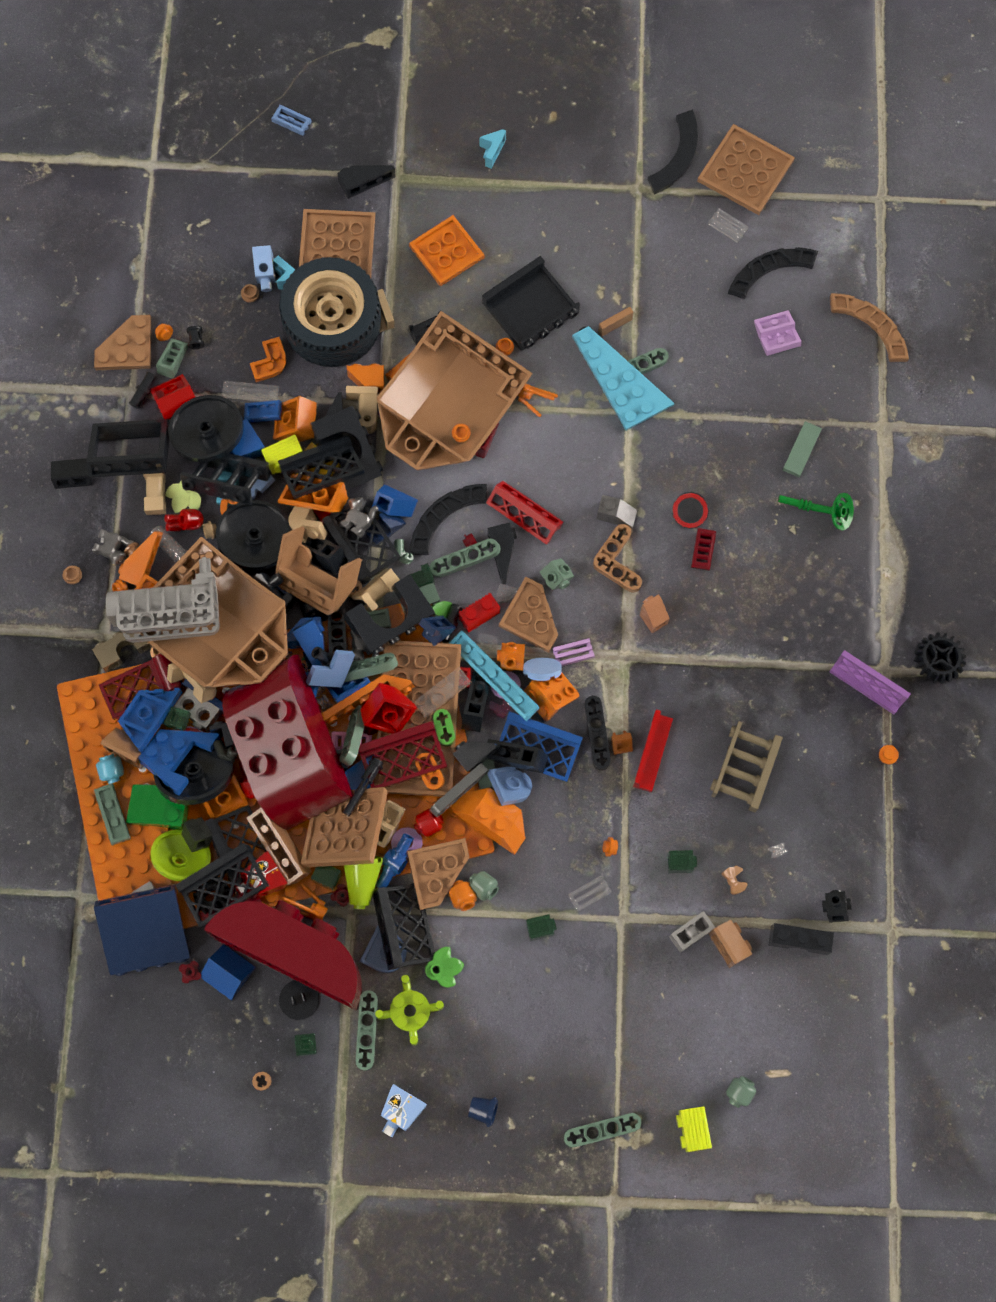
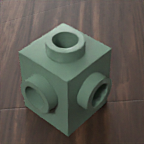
(557, 574)

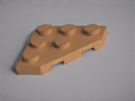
(127, 347)
(531, 616)
(436, 870)

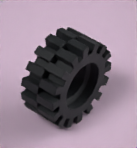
(221, 901)

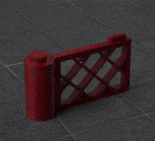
(159, 669)

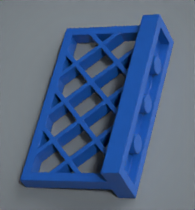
(548, 732)

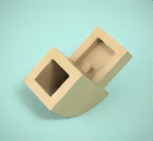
(306, 518)
(390, 822)

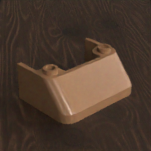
(310, 582)

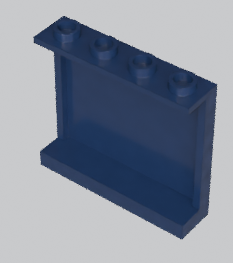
(142, 930)

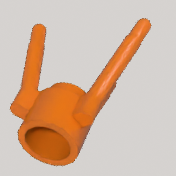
(527, 392)
(315, 911)

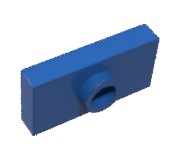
(263, 411)

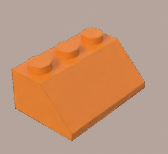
(327, 499)

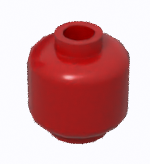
(428, 823)

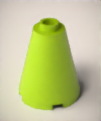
(362, 881)

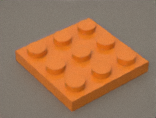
(446, 250)

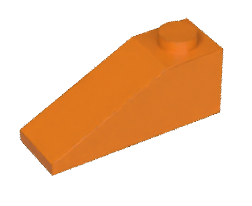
(140, 560)

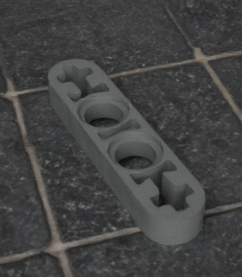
(459, 790)

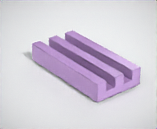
(573, 645)

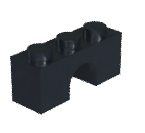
(803, 938)

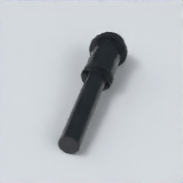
(372, 770)

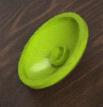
(172, 848)

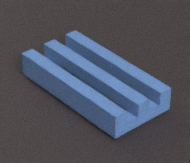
(287, 121)

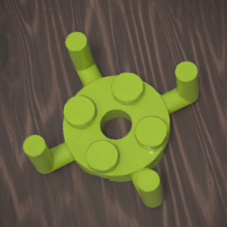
(401, 1001)

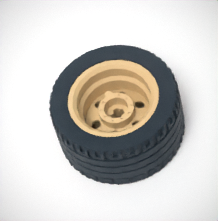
(329, 279)

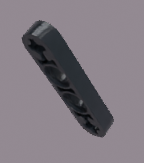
(597, 732)

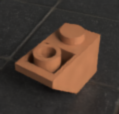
(654, 613)

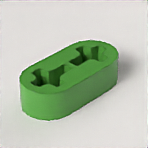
(439, 728)

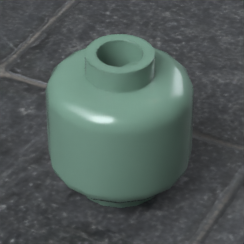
(484, 885)
(741, 1091)

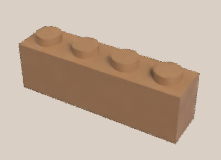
(279, 846)

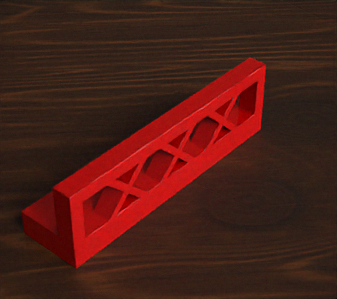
(527, 506)
(653, 752)

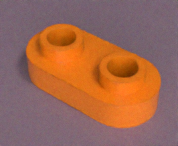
(428, 777)

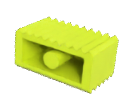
(281, 450)
(694, 1129)

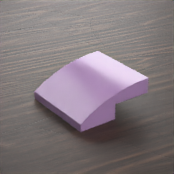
(777, 332)

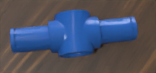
(394, 861)

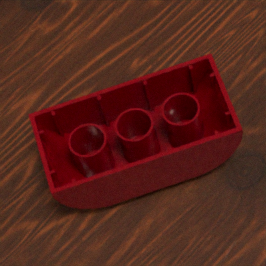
(285, 746)
(290, 947)

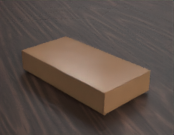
(615, 321)

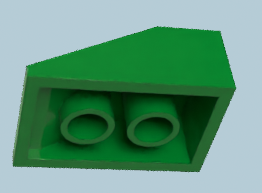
(152, 809)

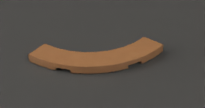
(876, 320)

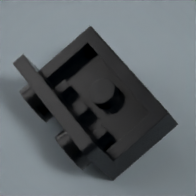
(222, 729)

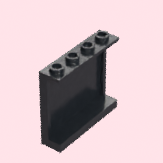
(530, 304)

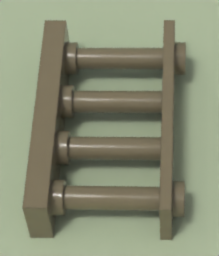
(765, 763)

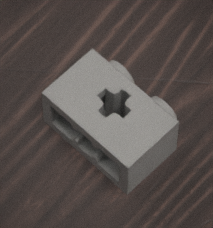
(692, 932)

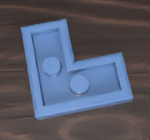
(335, 673)

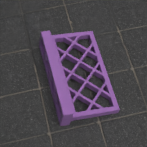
(869, 682)

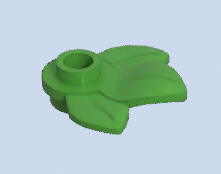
(447, 967)

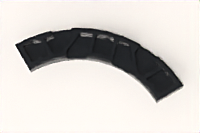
(683, 157)
(768, 262)
(440, 511)

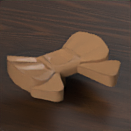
(730, 874)

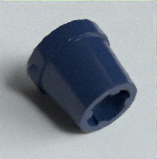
(483, 1110)

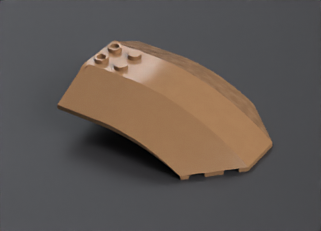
(446, 383)
(250, 630)

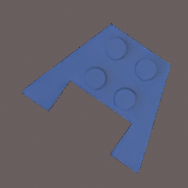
(169, 749)

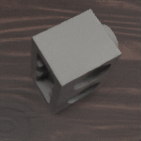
(198, 710)

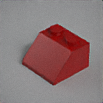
(172, 395)
(387, 709)

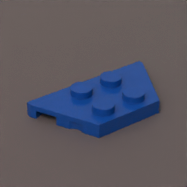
(147, 714)

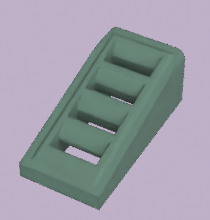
(167, 368)

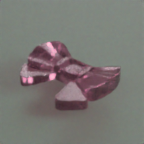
(499, 710)

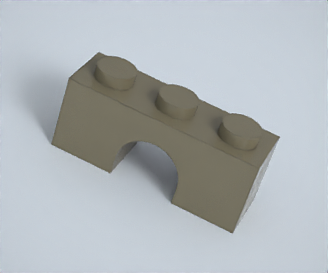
(109, 651)

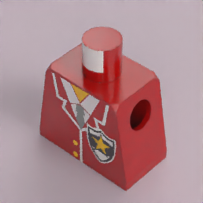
(271, 873)

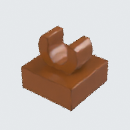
(621, 743)

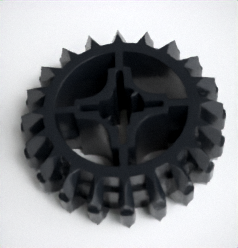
(945, 663)

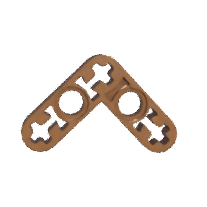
(610, 557)

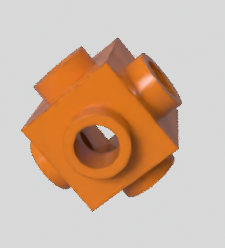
(511, 656)

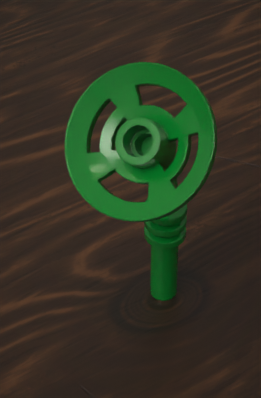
(836, 510)

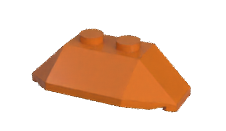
(498, 822)

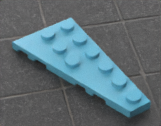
(625, 387)

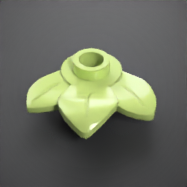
(183, 498)

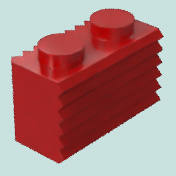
(479, 612)

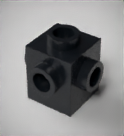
(837, 906)

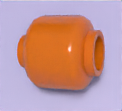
(462, 895)

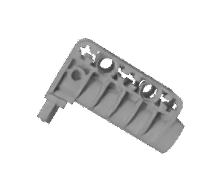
(167, 608)

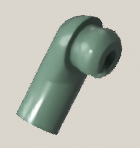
(406, 558)

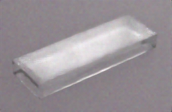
(249, 392)
(442, 692)

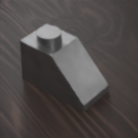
(616, 511)

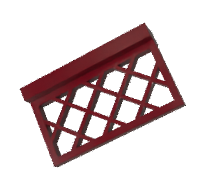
(399, 739)

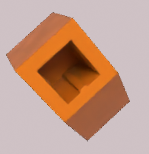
(368, 375)

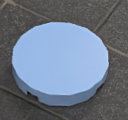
(542, 668)

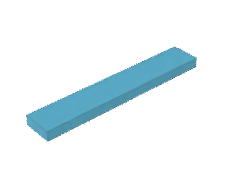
(495, 676)

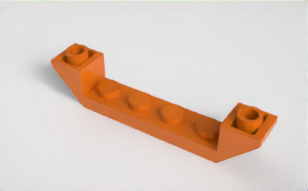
(347, 705)

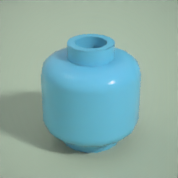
(110, 768)

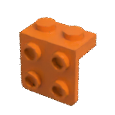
(551, 695)

